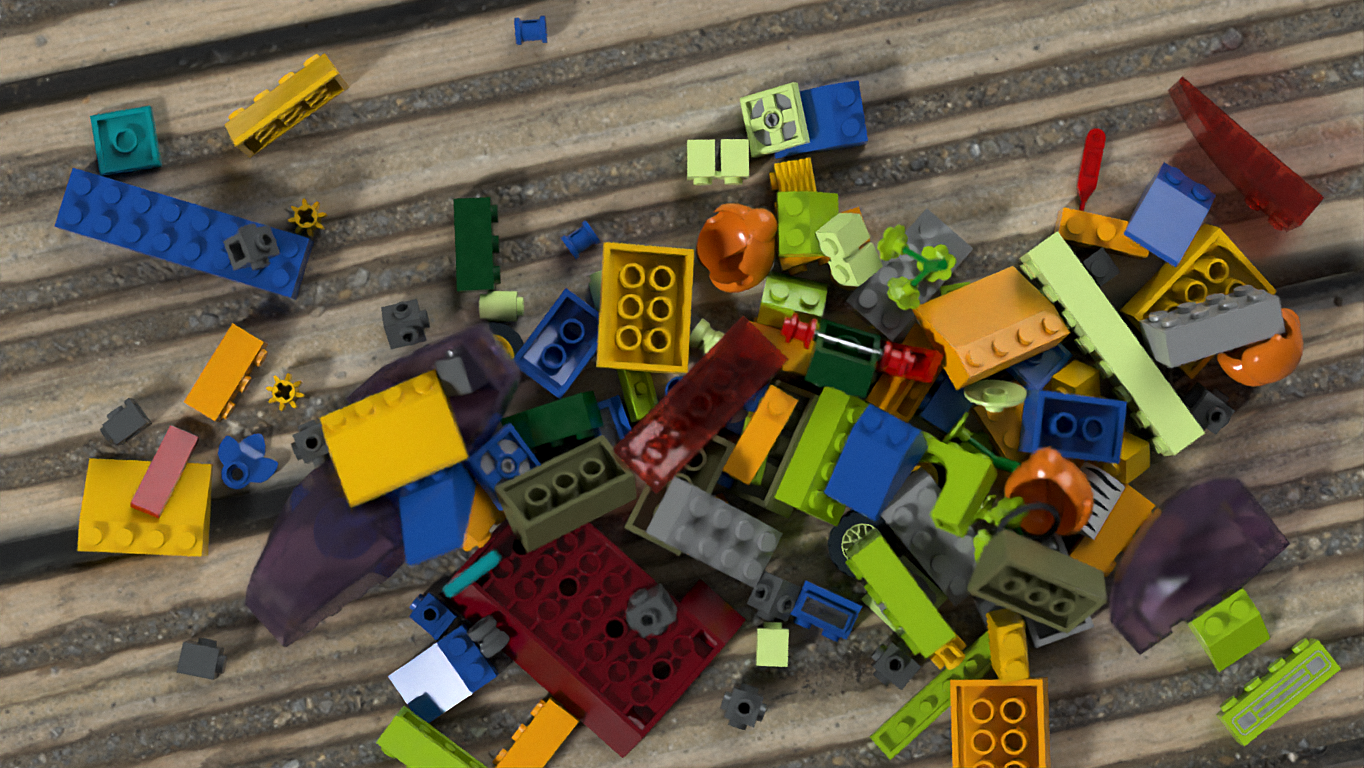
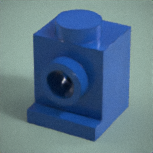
(444, 615)

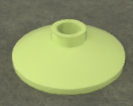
(995, 394)

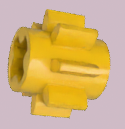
(307, 209)
(294, 393)
(950, 654)

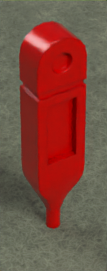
(1090, 165)

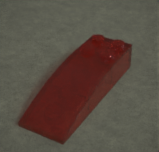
(1245, 161)
(700, 404)

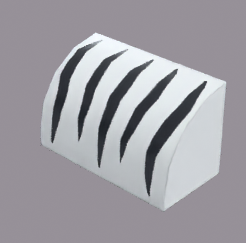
(1106, 493)

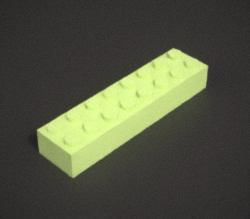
(1111, 346)

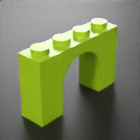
(966, 484)

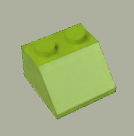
(799, 218)
(791, 294)
(1229, 628)

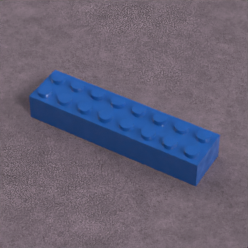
(175, 231)

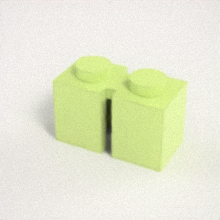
(733, 161)
(841, 242)

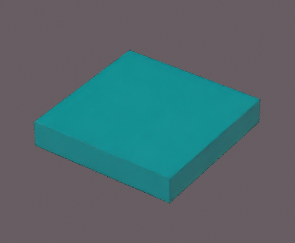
(126, 141)
(473, 573)

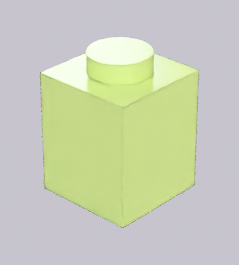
(772, 645)

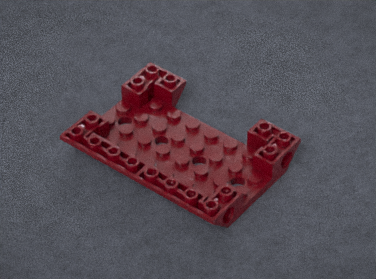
(566, 640)

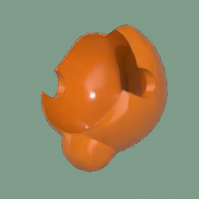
(737, 246)
(1266, 359)
(1056, 482)

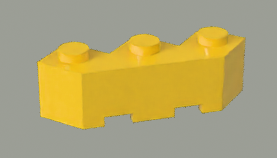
(1084, 380)

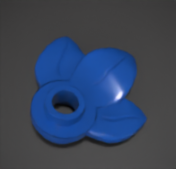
(247, 456)

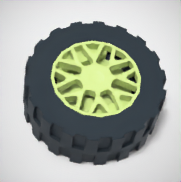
(849, 531)

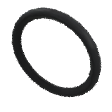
(1057, 519)

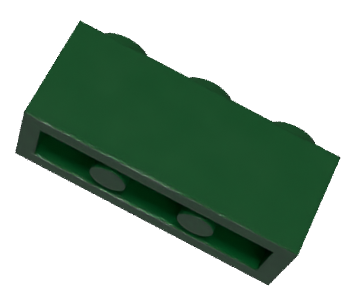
(476, 244)
(557, 421)

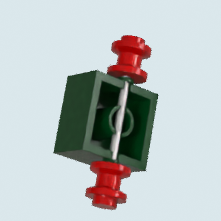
(844, 355)

